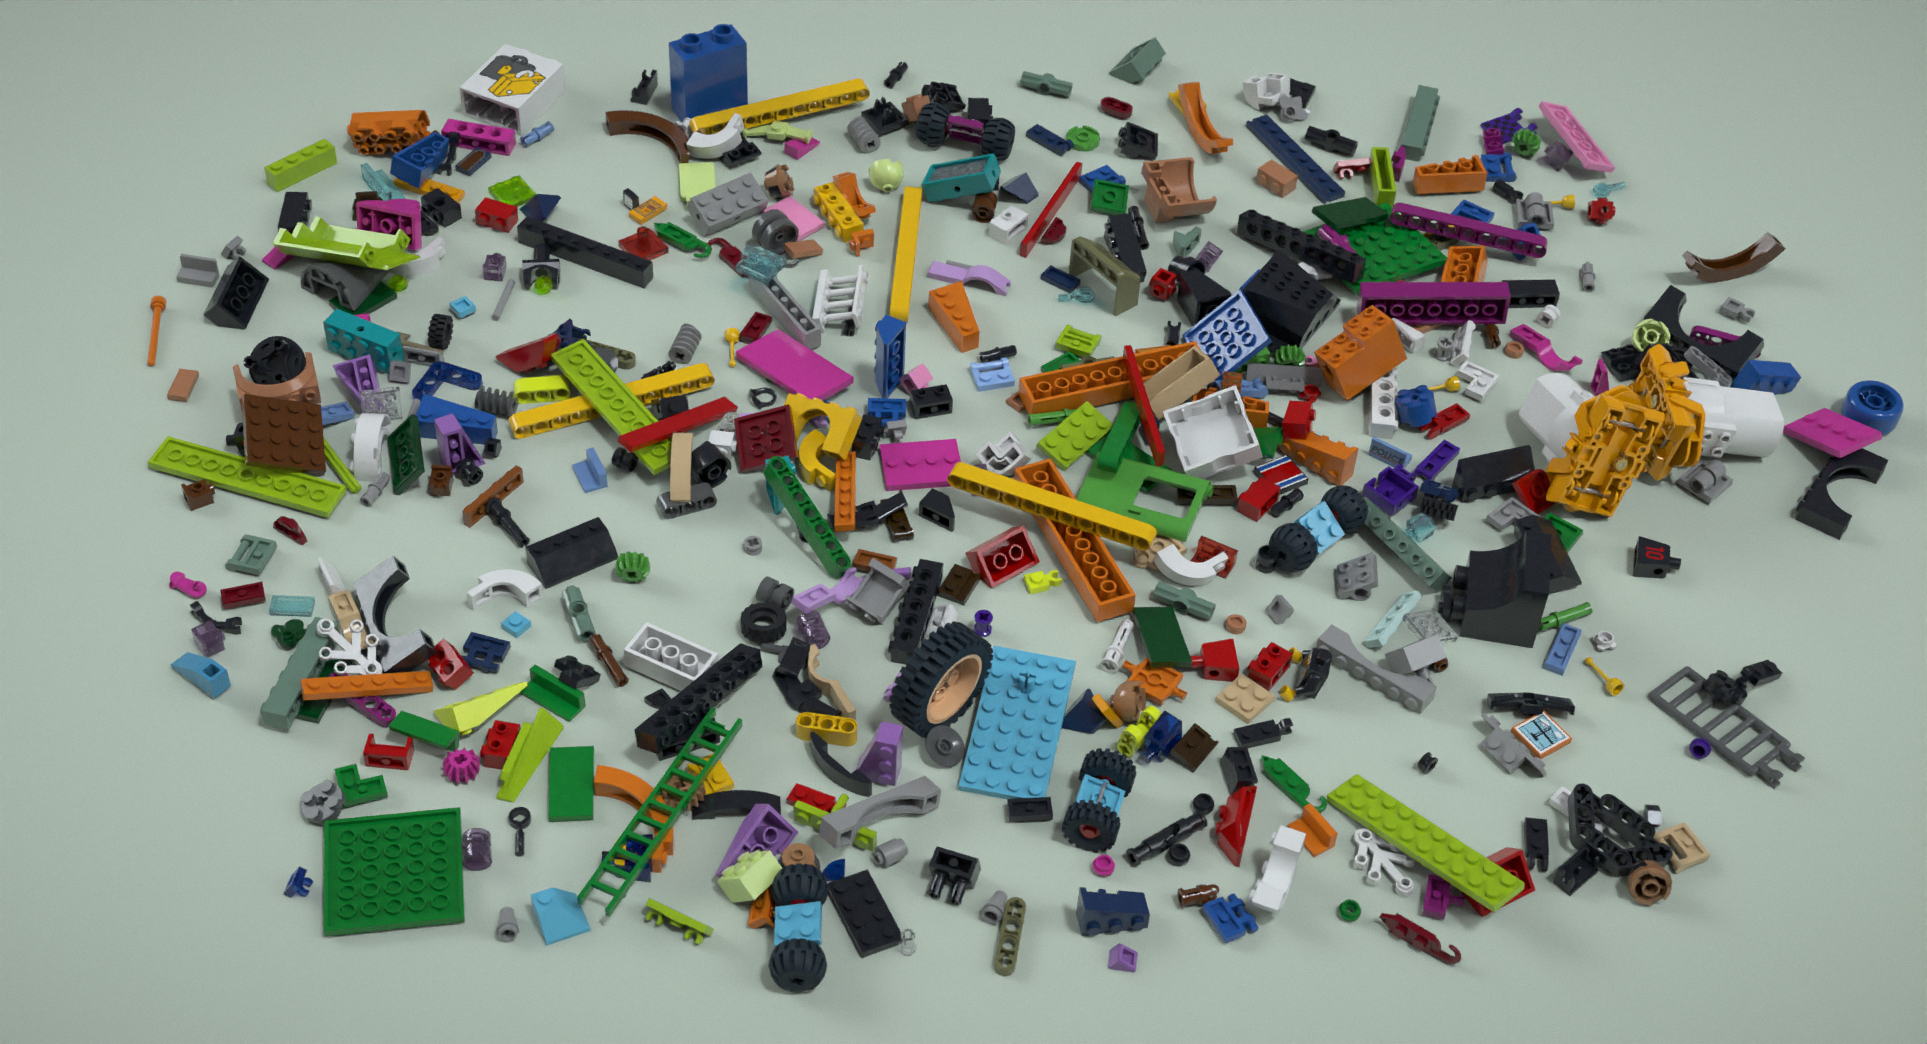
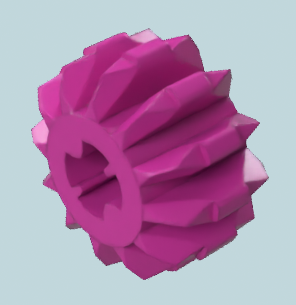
(461, 765)

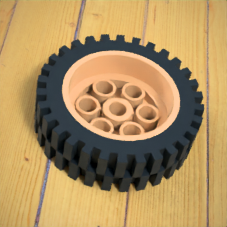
(941, 678)

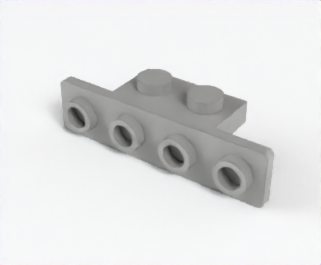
(1284, 377)
(1506, 750)

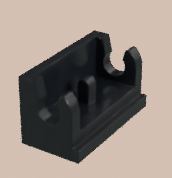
(645, 88)
(1238, 768)
(1576, 871)

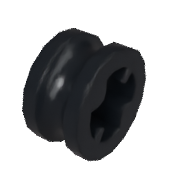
(1427, 762)

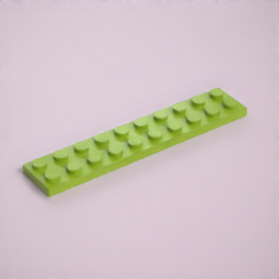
(611, 399)
(230, 473)
(1426, 842)

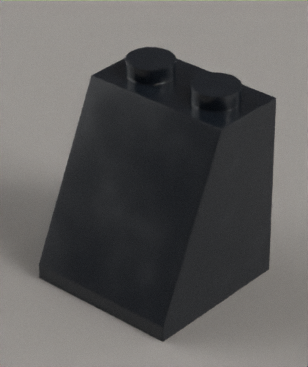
(1199, 295)

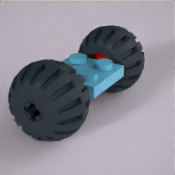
(1298, 543)
(797, 957)

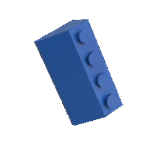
(889, 354)

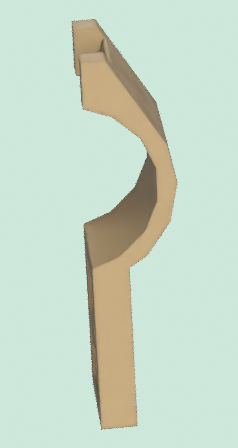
(346, 612)
(829, 687)

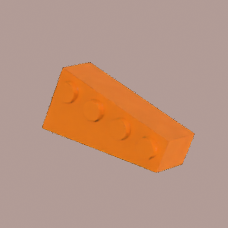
(1256, 409)
(1323, 456)

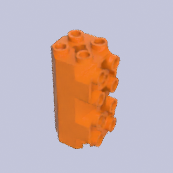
(394, 129)

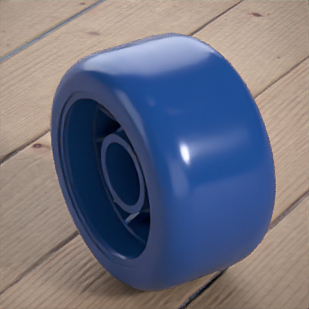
(1873, 405)

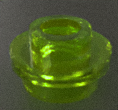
(398, 283)
(539, 284)

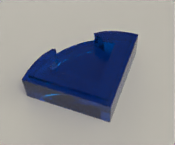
(835, 870)

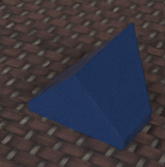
(1021, 187)
(540, 206)
(1084, 714)

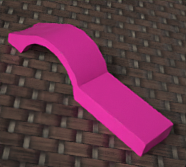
(1543, 349)

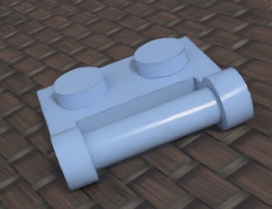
(992, 379)

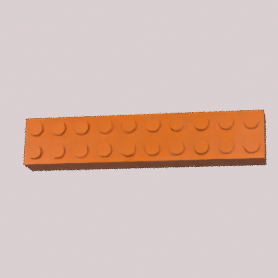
(1092, 382)
(1080, 552)

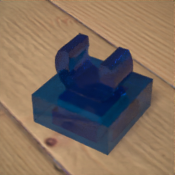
(296, 883)

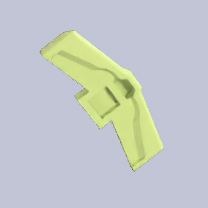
(778, 131)

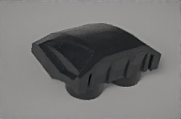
(943, 94)

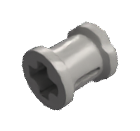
(1446, 349)

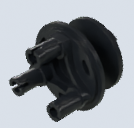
(275, 361)

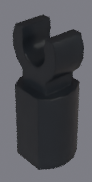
(1507, 191)
(1173, 334)

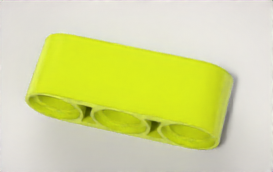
(542, 389)

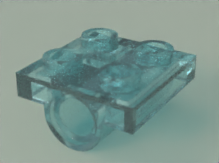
(760, 264)

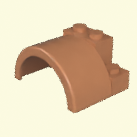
(1172, 190)

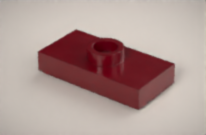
(755, 327)
(242, 595)

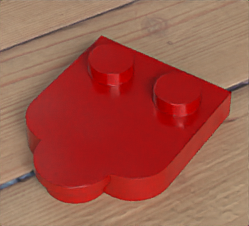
(1533, 490)

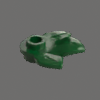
(289, 634)

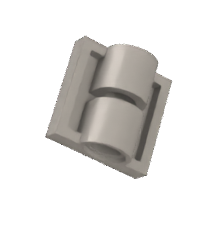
(1535, 211)
(1706, 480)
(1357, 577)

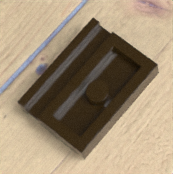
(959, 584)
(1194, 747)

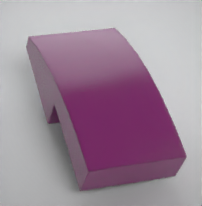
(1493, 141)
(1398, 163)

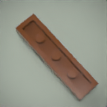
(500, 489)

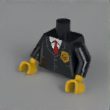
(1312, 673)

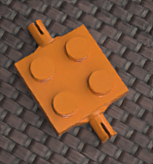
(1157, 681)

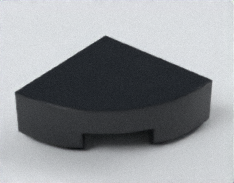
(657, 699)

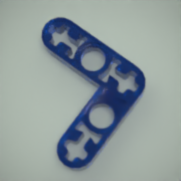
(443, 372)

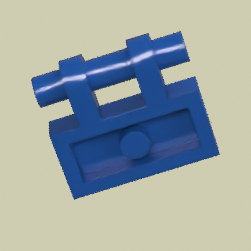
(887, 408)
(1224, 919)

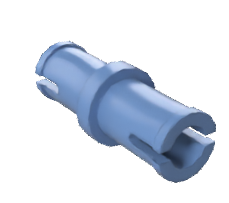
(537, 134)

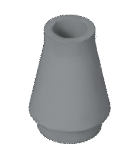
(994, 908)
(507, 925)

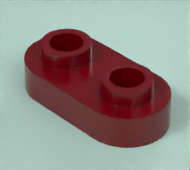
(1116, 107)

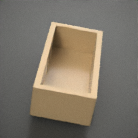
(1180, 381)

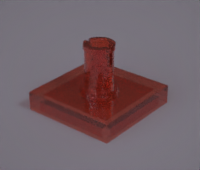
(644, 244)

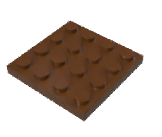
(283, 434)

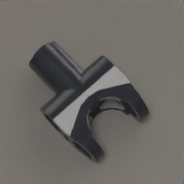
(541, 266)

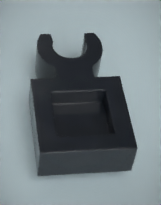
(1445, 606)

